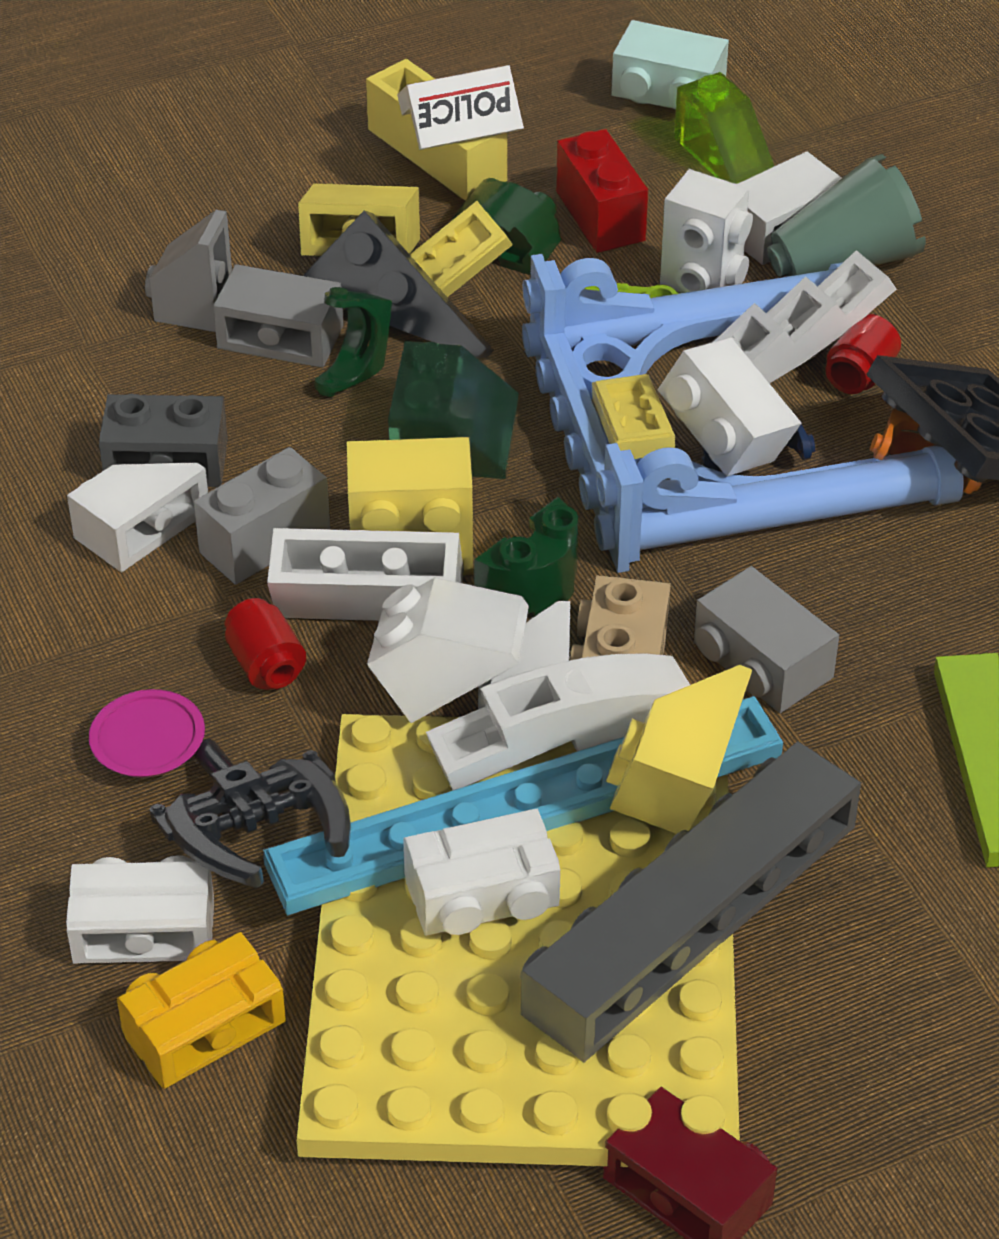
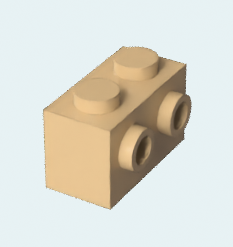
(623, 618)

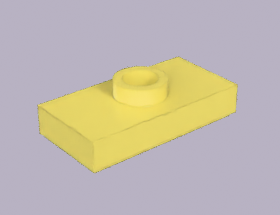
(461, 249)
(632, 414)

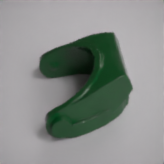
(367, 322)

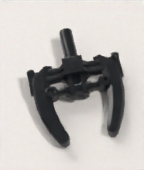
(248, 799)

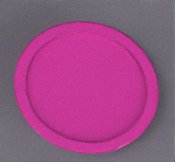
(146, 733)

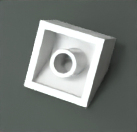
(444, 642)

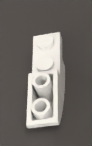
(549, 706)

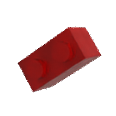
(601, 190)

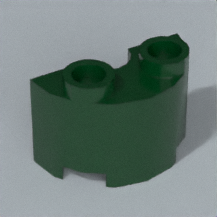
(522, 216)
(536, 566)

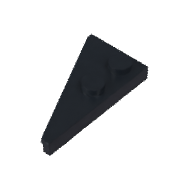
(375, 263)

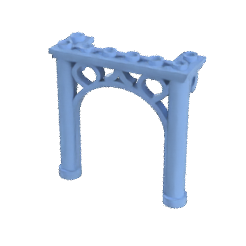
(633, 497)

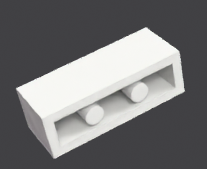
(354, 570)

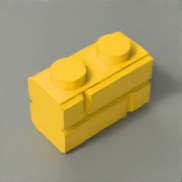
(201, 1008)

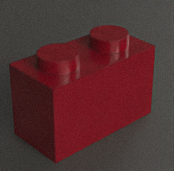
(690, 1179)

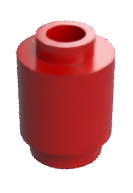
(856, 351)
(264, 644)

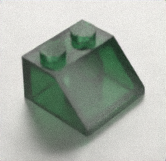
(454, 395)

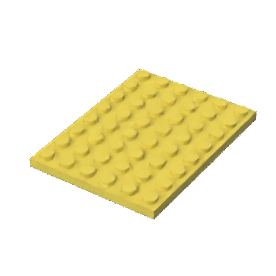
(425, 1035)

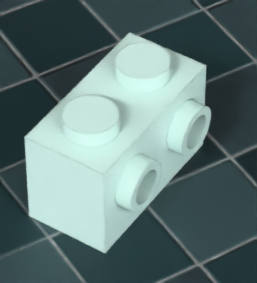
(659, 59)

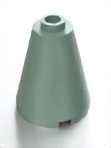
(861, 212)

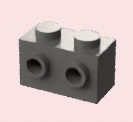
(165, 431)

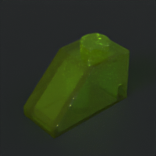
(721, 128)

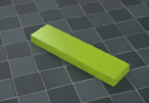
(971, 708)

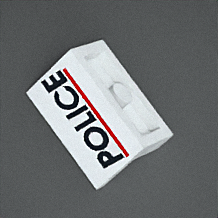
(462, 107)

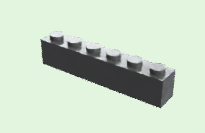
(687, 900)

